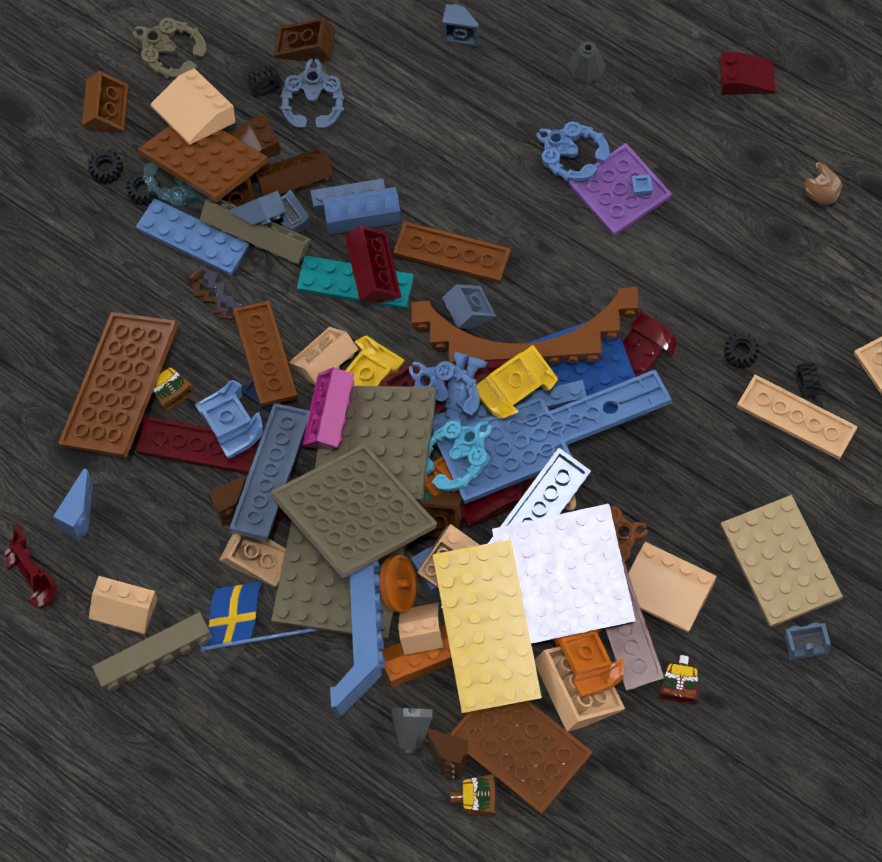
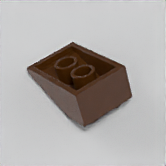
(305, 40)
(258, 135)

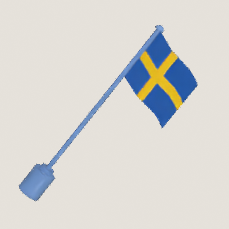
(234, 617)

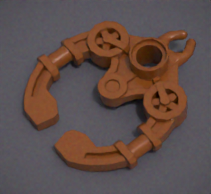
(622, 524)

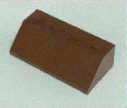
(294, 172)

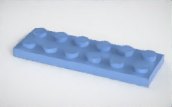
(192, 237)

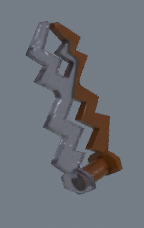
(219, 298)

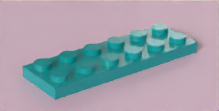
(337, 281)

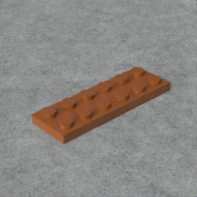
(452, 252)
(265, 353)

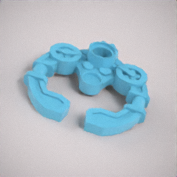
(462, 448)

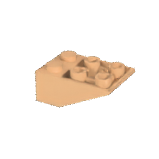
(449, 540)

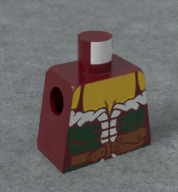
(680, 682)

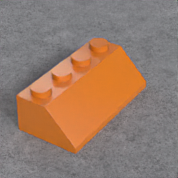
(404, 668)

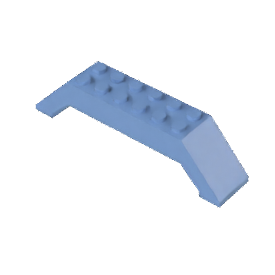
(366, 639)

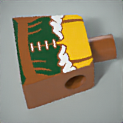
(171, 389)
(477, 796)

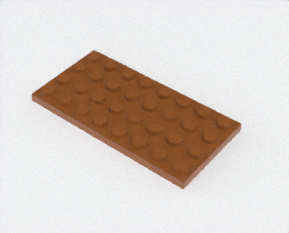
(118, 384)

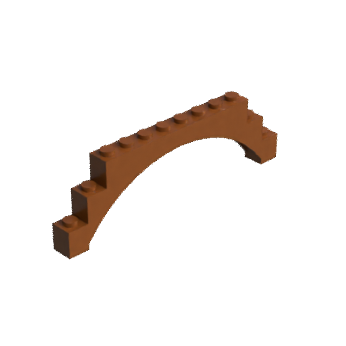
(572, 347)

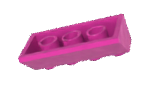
(328, 409)

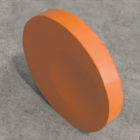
(398, 583)

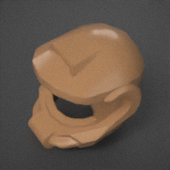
(823, 188)

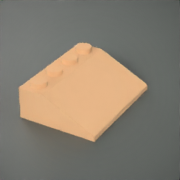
(194, 107)
(669, 586)
(572, 709)

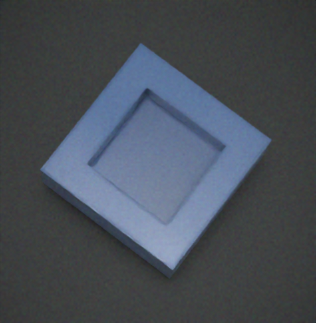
(642, 185)

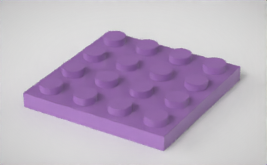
(611, 191)

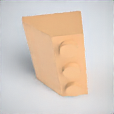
(323, 353)
(122, 605)

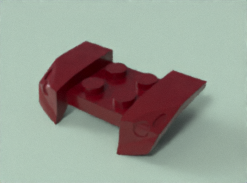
(647, 343)
(40, 582)

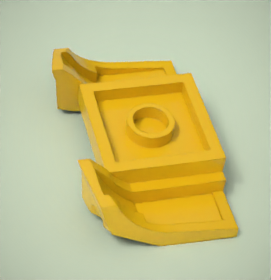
(373, 363)
(514, 382)

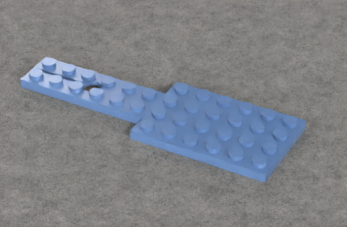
(528, 439)

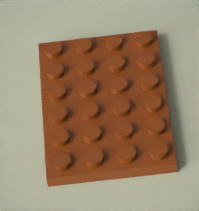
(208, 165)
(523, 750)

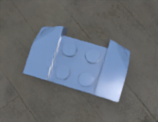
(230, 420)

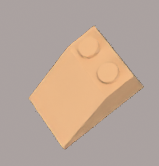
(255, 558)
(421, 629)

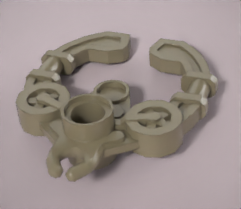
(162, 44)

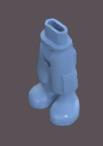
(456, 389)

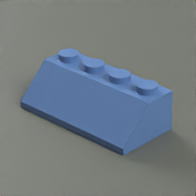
(365, 209)

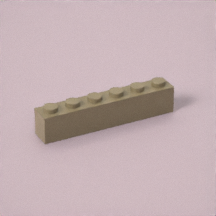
(269, 236)
(152, 652)

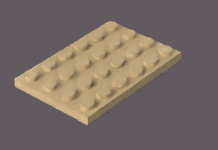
(781, 561)

